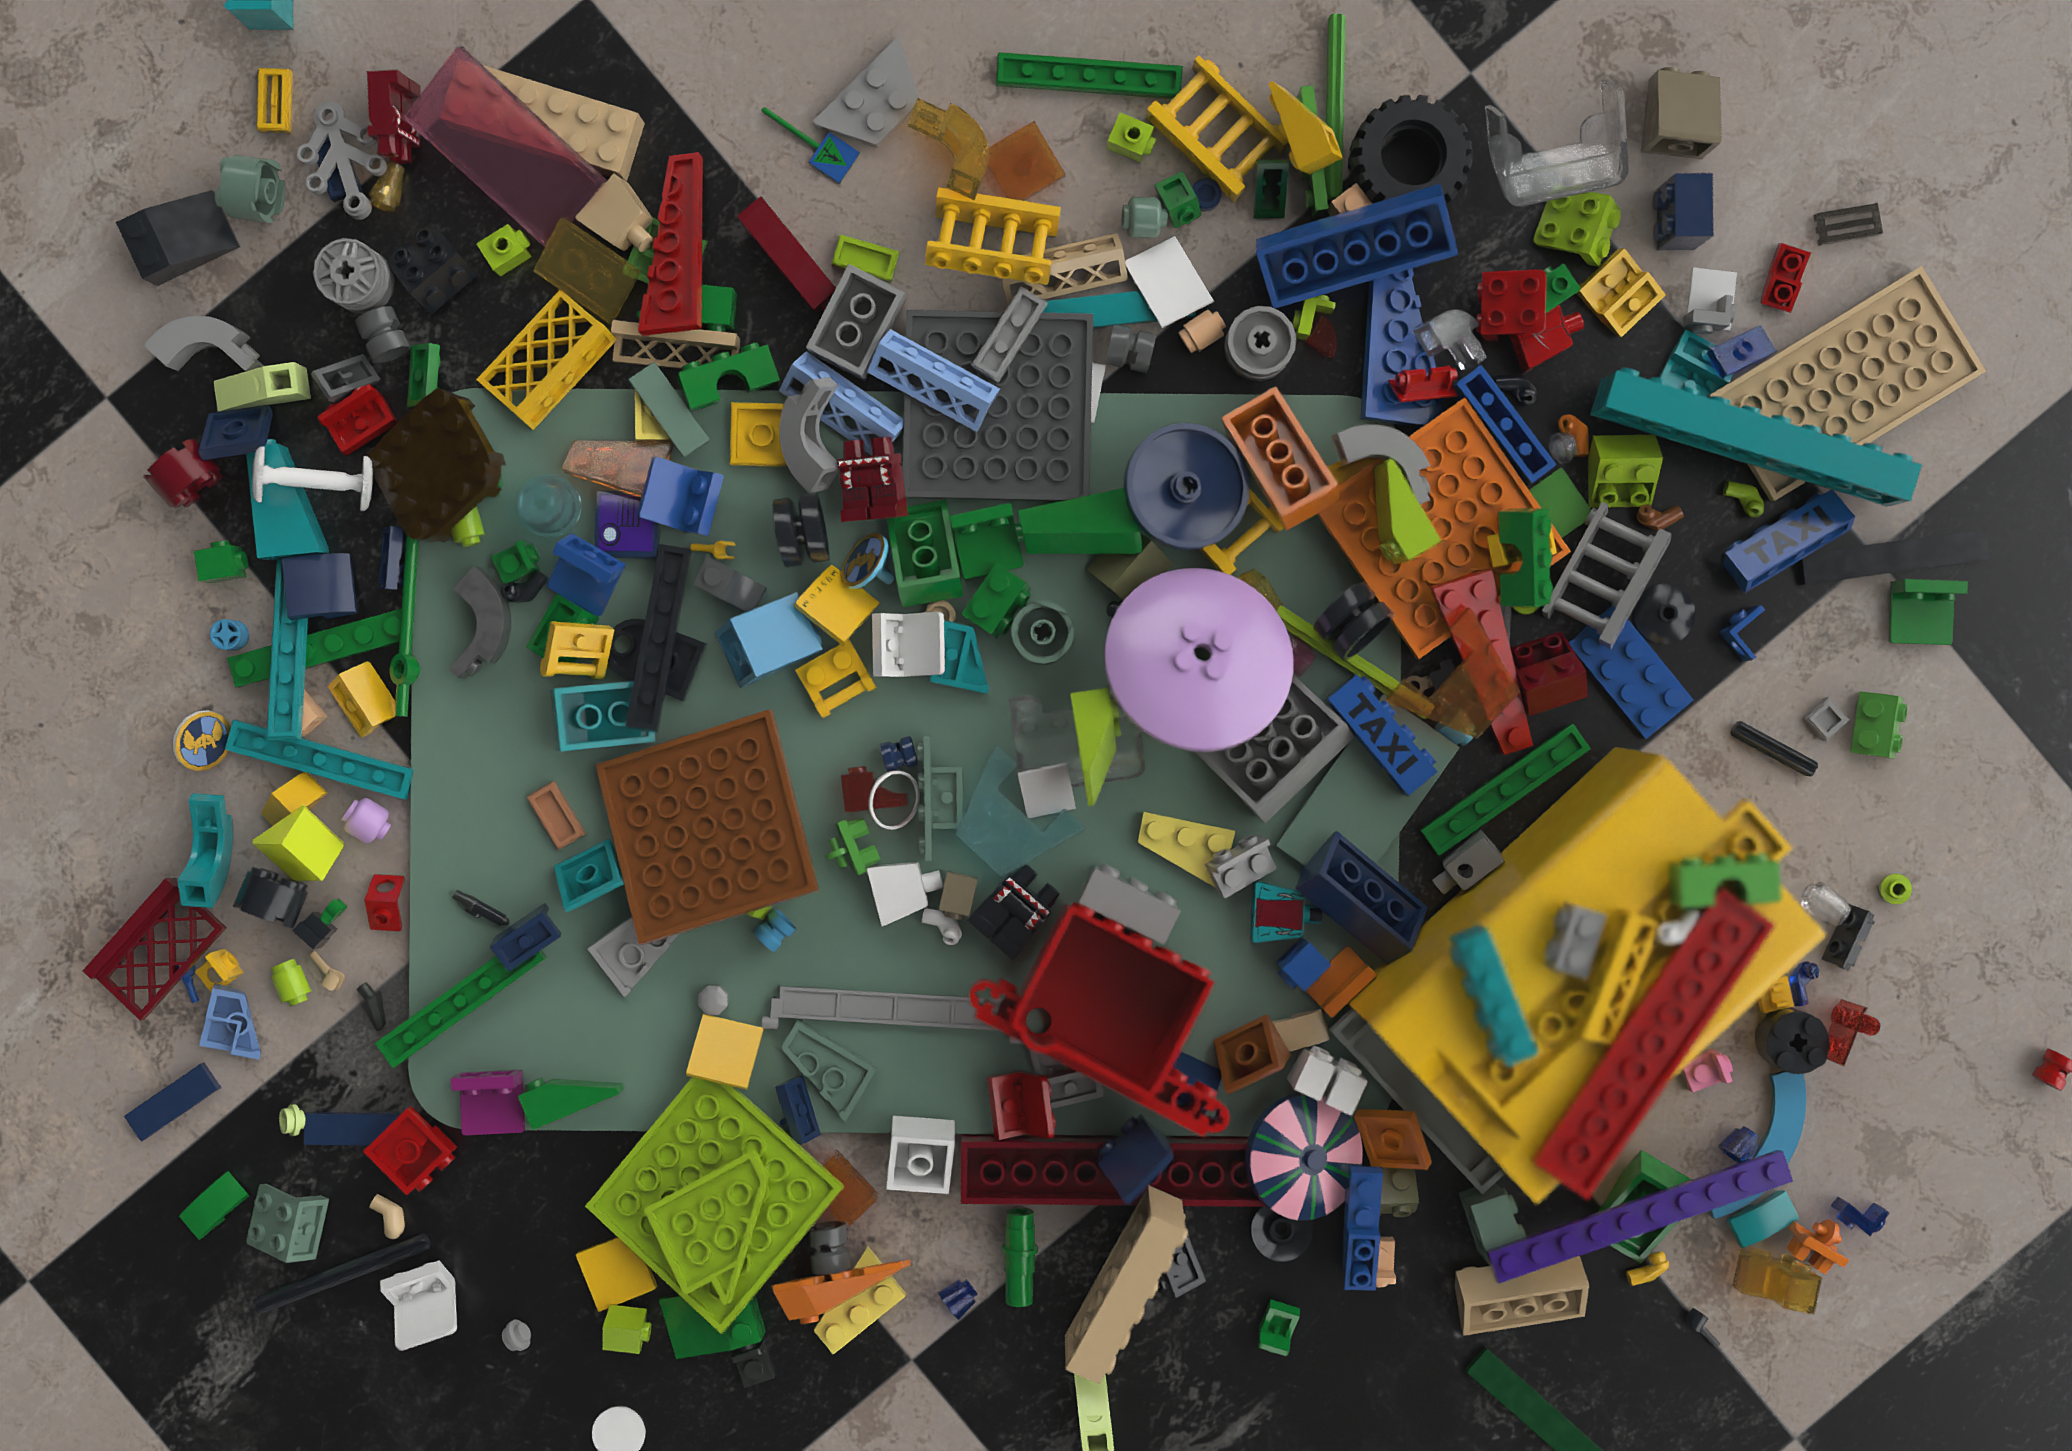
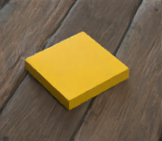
(756, 435)
(725, 1051)
(614, 1273)

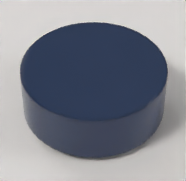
(1208, 193)

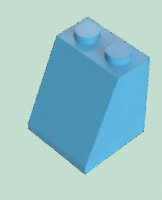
(768, 640)

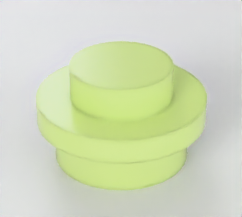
(291, 1120)

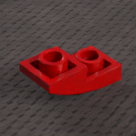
(1784, 277)

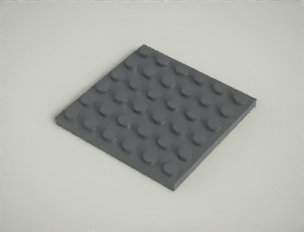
(1034, 431)

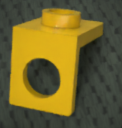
(224, 964)

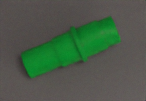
(1019, 1256)

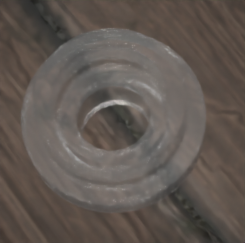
(1563, 447)

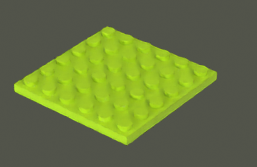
(691, 1138)

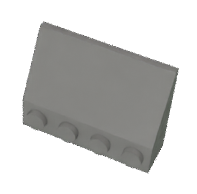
(1283, 755)

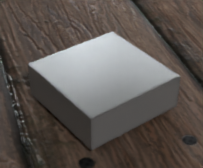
(1826, 719)

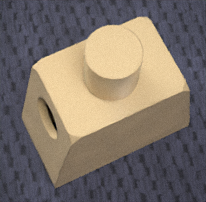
(618, 215)

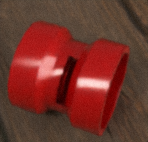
(2053, 1069)

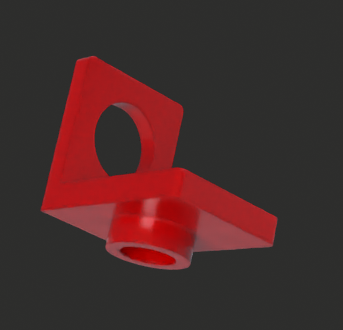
(383, 906)

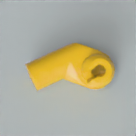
(1649, 1272)

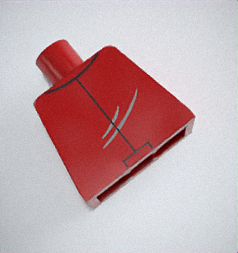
(1537, 348)

